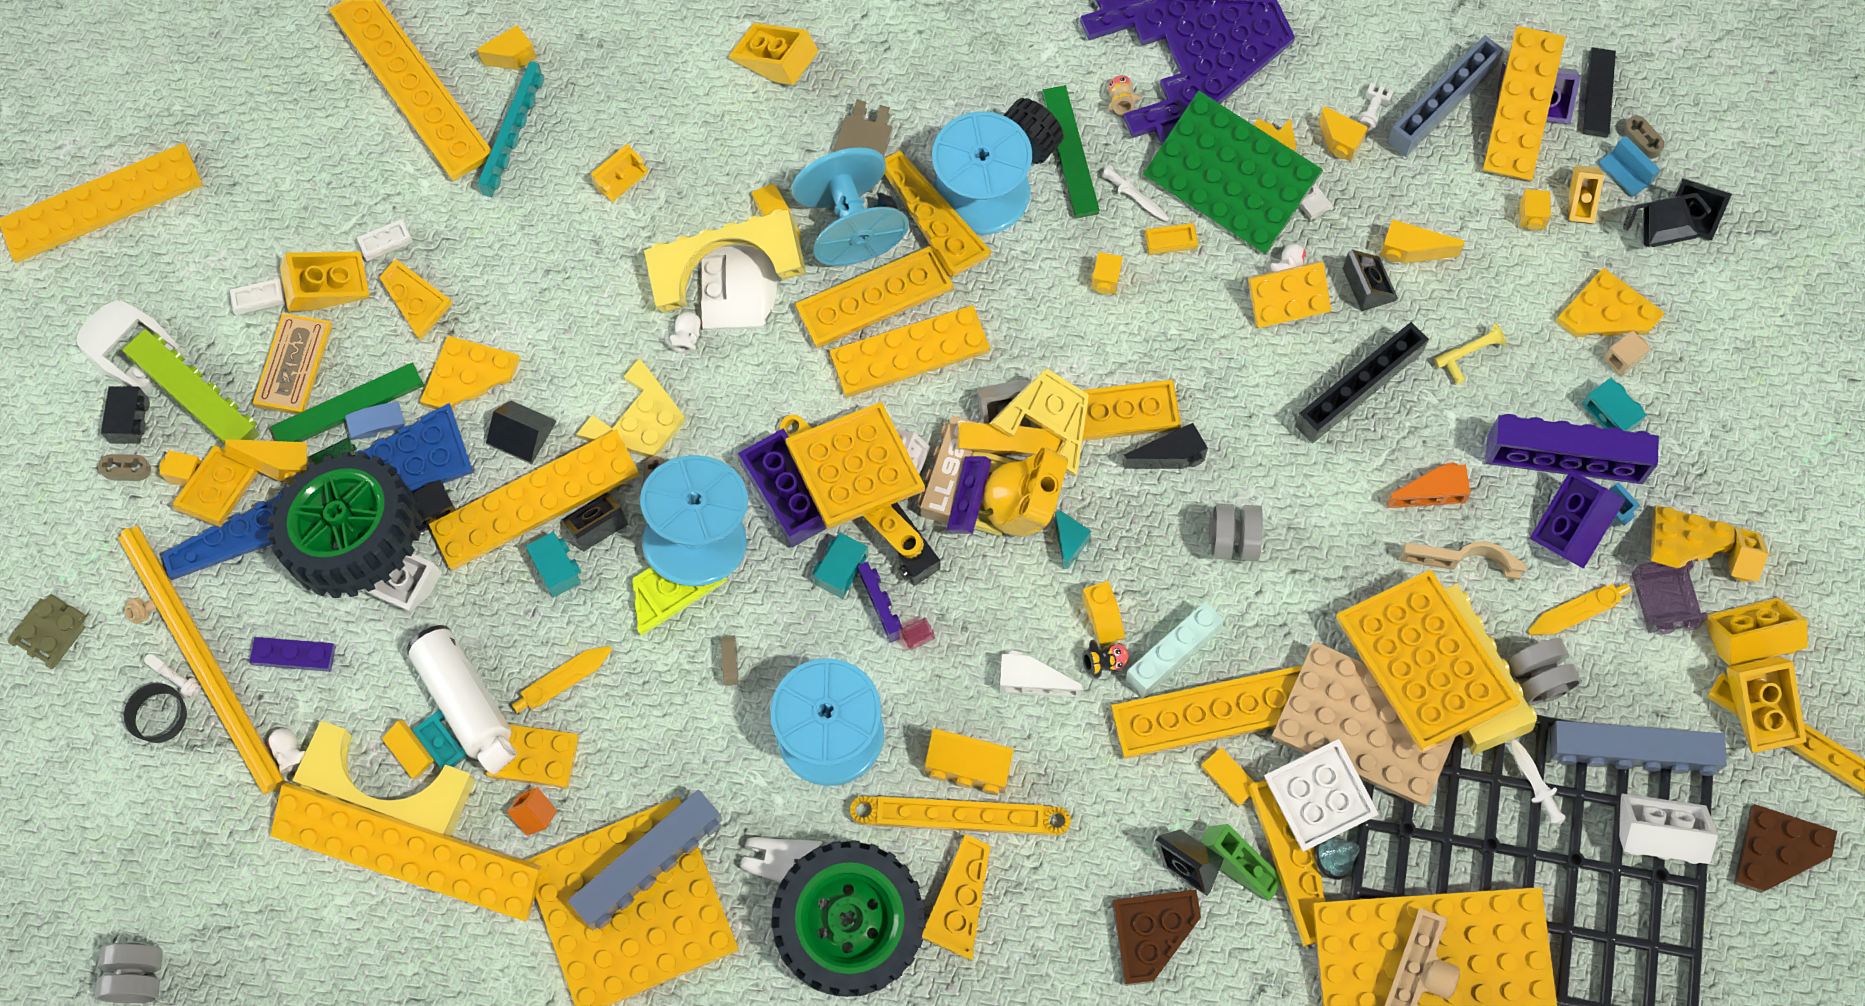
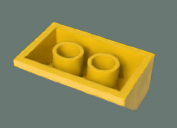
(1757, 631)
(969, 761)

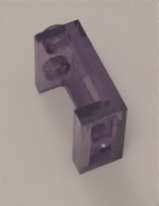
(1667, 597)

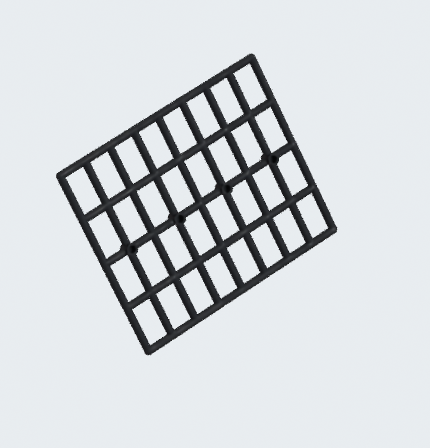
(1570, 863)

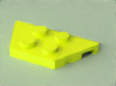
(661, 599)

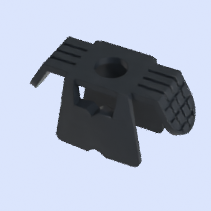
(1666, 219)

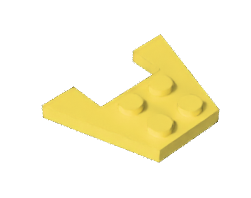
(1053, 406)
(647, 422)

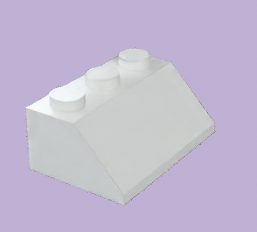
(410, 584)
(1666, 829)

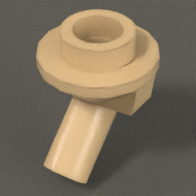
(137, 611)

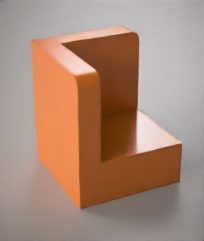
(532, 811)

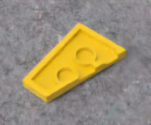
(415, 297)

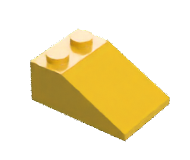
(775, 52)
(322, 279)
(1767, 703)

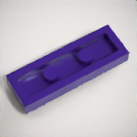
(968, 495)
(880, 601)
(292, 654)

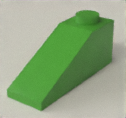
(1242, 861)

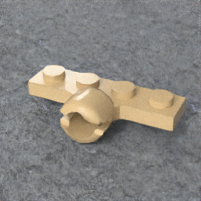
(1420, 967)

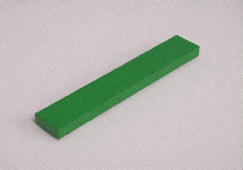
(1072, 154)
(333, 412)

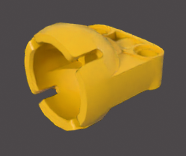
(1025, 492)

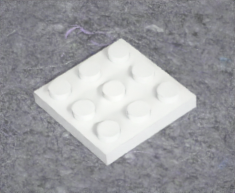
(1321, 795)

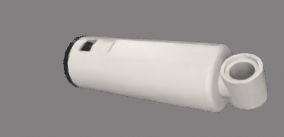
(462, 697)

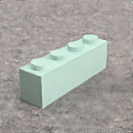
(1174, 650)

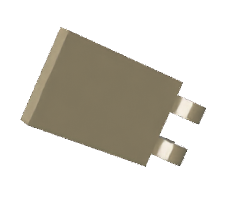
(862, 133)

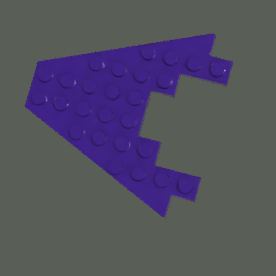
(1211, 41)

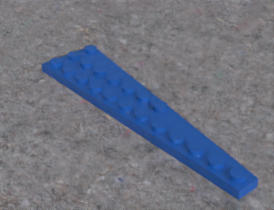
(418, 453)

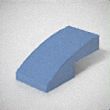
(374, 419)

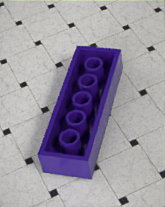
(1566, 447)

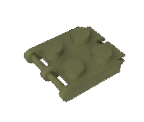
(49, 628)

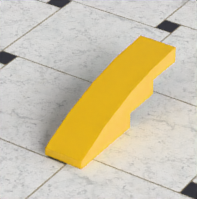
(988, 439)

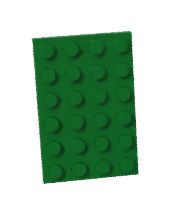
(1233, 172)

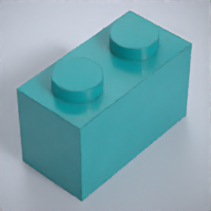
(1614, 407)
(553, 563)
(840, 565)

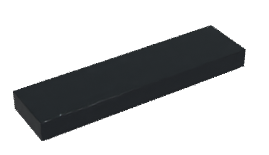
(1599, 92)

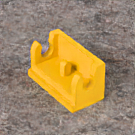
(619, 173)

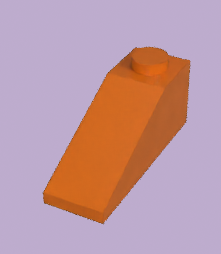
(1439, 487)

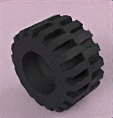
(1039, 125)

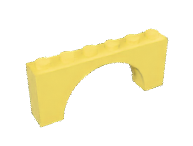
(674, 262)
(1510, 723)
(326, 772)

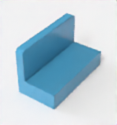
(1629, 167)

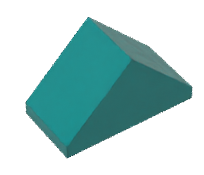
(1071, 537)

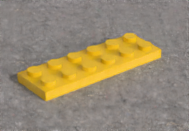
(1523, 103)
(874, 296)
(909, 351)

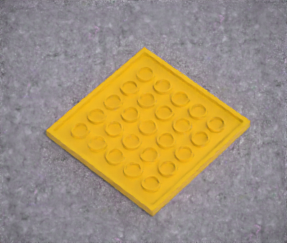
(653, 940)

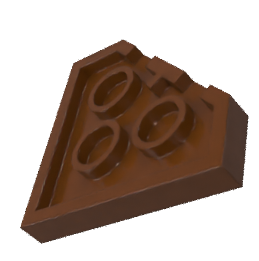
(1780, 848)
(1152, 931)

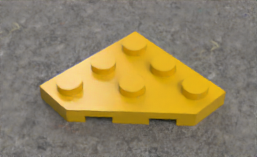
(1609, 309)
(467, 372)
(1687, 537)

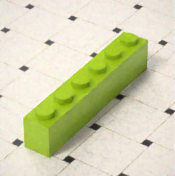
(188, 388)

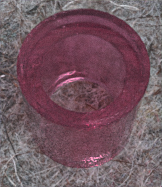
(917, 633)

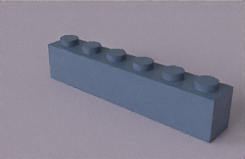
(1445, 96)
(1637, 747)
(645, 860)

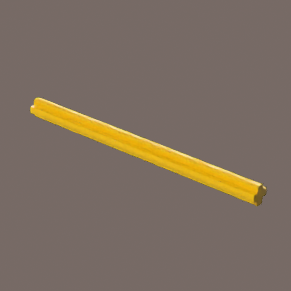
(202, 660)

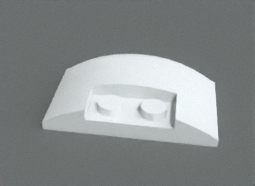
(737, 288)

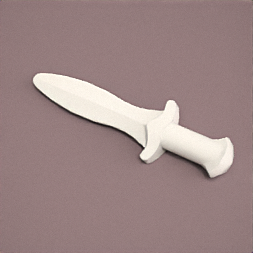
(1126, 186)
(1541, 790)

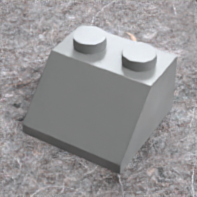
(996, 397)

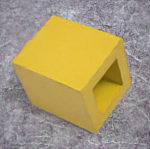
(1534, 209)
(1106, 273)
(178, 467)

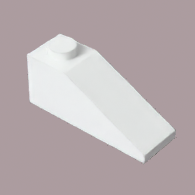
(1031, 677)

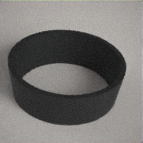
(136, 701)

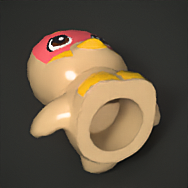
(1121, 91)

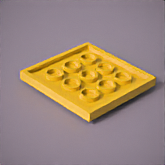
(855, 465)

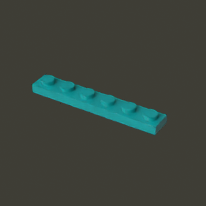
(508, 135)

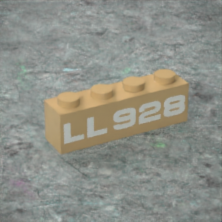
(944, 478)

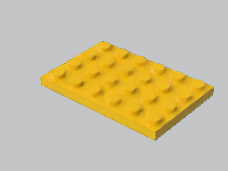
(1427, 660)

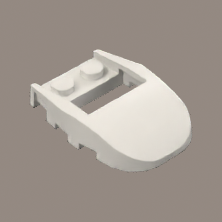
(106, 329)

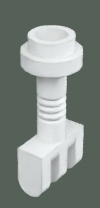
(1368, 118)
(189, 688)

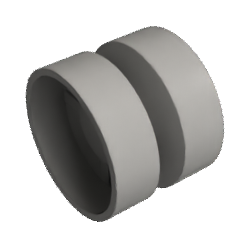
(1243, 532)
(1548, 678)
(129, 965)

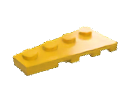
(957, 906)

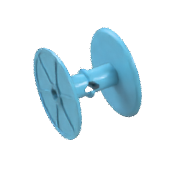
(983, 170)
(839, 182)
(694, 520)
(828, 721)

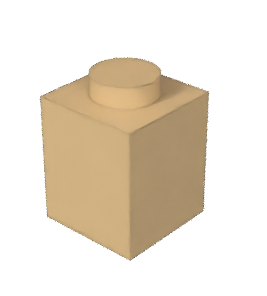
(1627, 353)

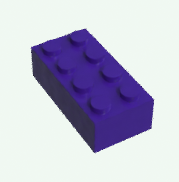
(782, 488)

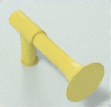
(1495, 336)

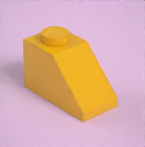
(508, 50)
(1341, 133)
(1585, 193)
(1747, 555)
(1103, 613)

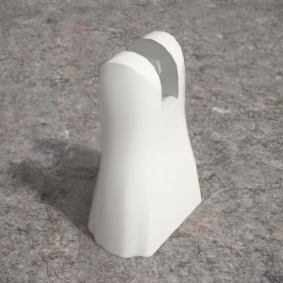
(778, 858)

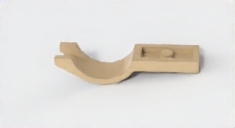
(1450, 558)

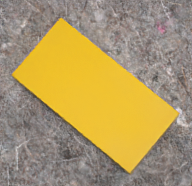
(1171, 238)
(408, 749)
(1228, 776)

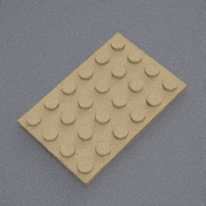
(1342, 701)

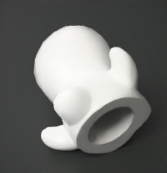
(1292, 256)
(686, 333)
(285, 749)

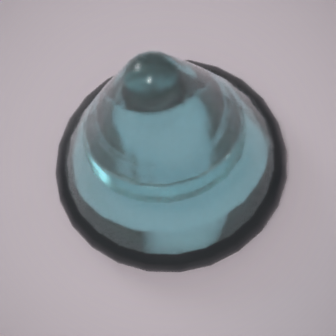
(1336, 857)

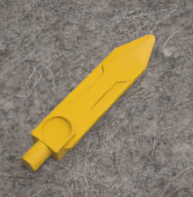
(1579, 610)
(562, 678)

